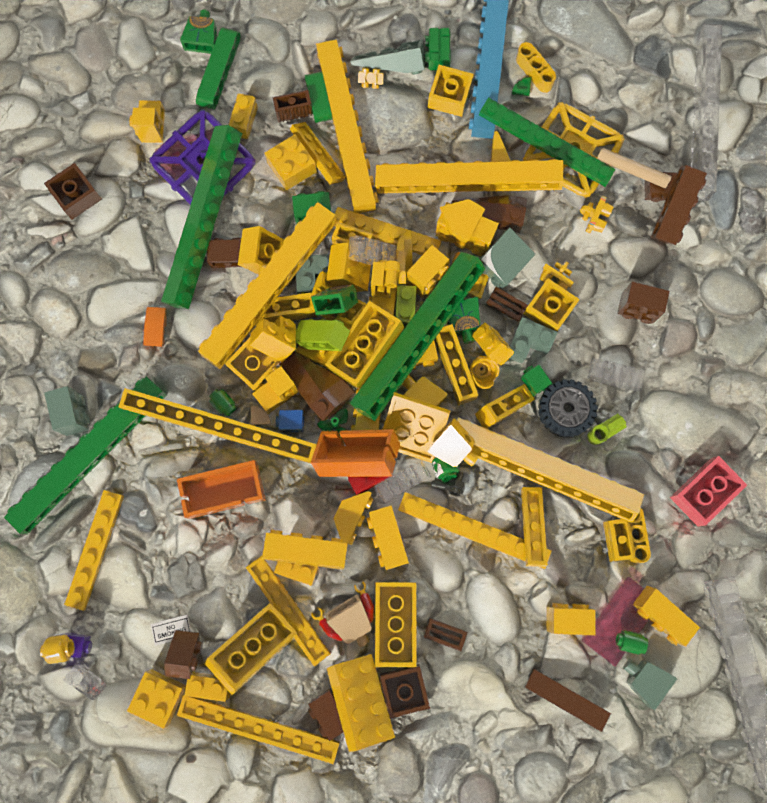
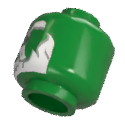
(444, 470)

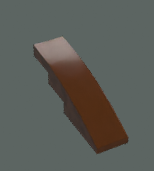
(568, 700)

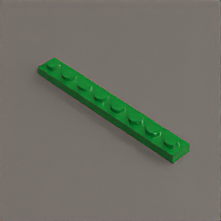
(546, 142)

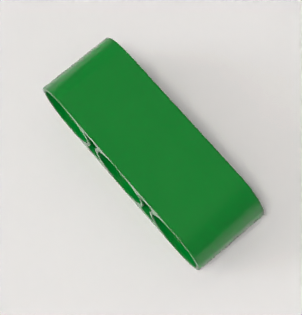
(318, 97)

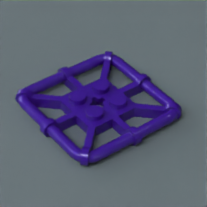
(190, 157)

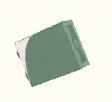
(506, 258)

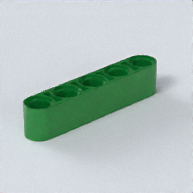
(218, 68)

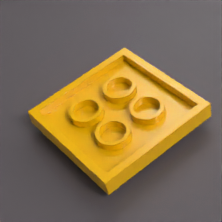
(415, 425)

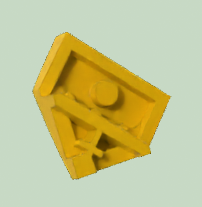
(462, 218)

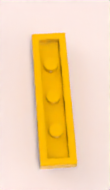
(318, 153)
(534, 527)

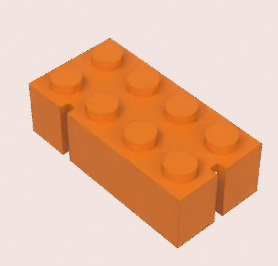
(364, 454)
(221, 489)

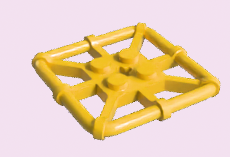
(580, 140)

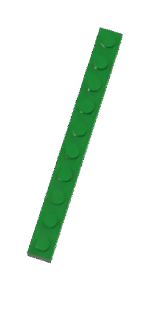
(201, 217)
(417, 336)
(77, 463)

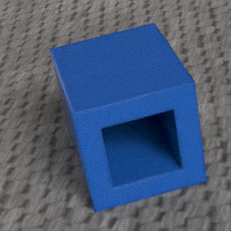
(290, 421)

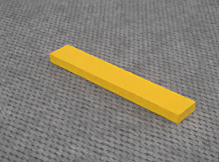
(286, 606)

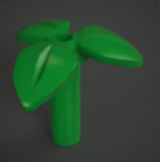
(340, 418)

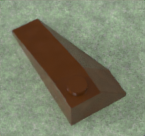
(505, 210)
(319, 387)

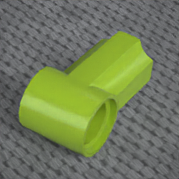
(606, 429)

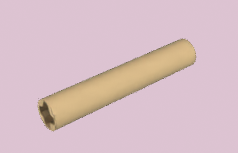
(634, 168)

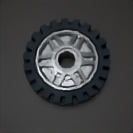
(574, 395)

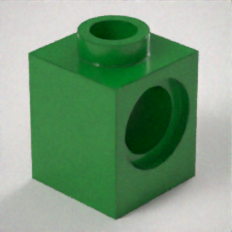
(535, 379)

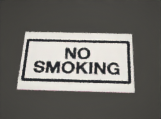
(164, 630)

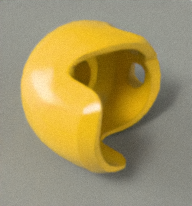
(484, 378)

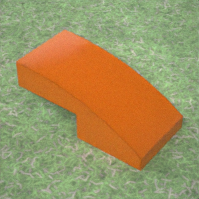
(154, 326)

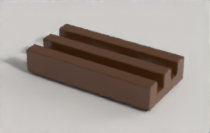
(510, 298)
(456, 647)

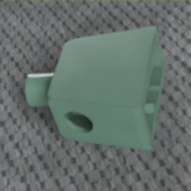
(649, 682)

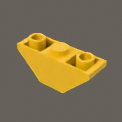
(351, 515)

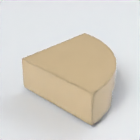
(259, 416)

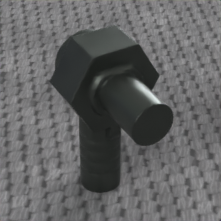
(454, 486)

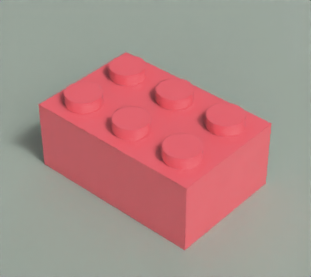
(708, 491)

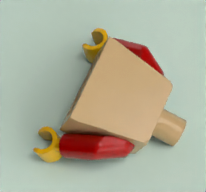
(350, 619)

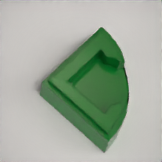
(522, 87)

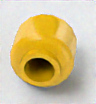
(57, 649)

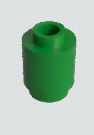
(222, 402)
(631, 642)

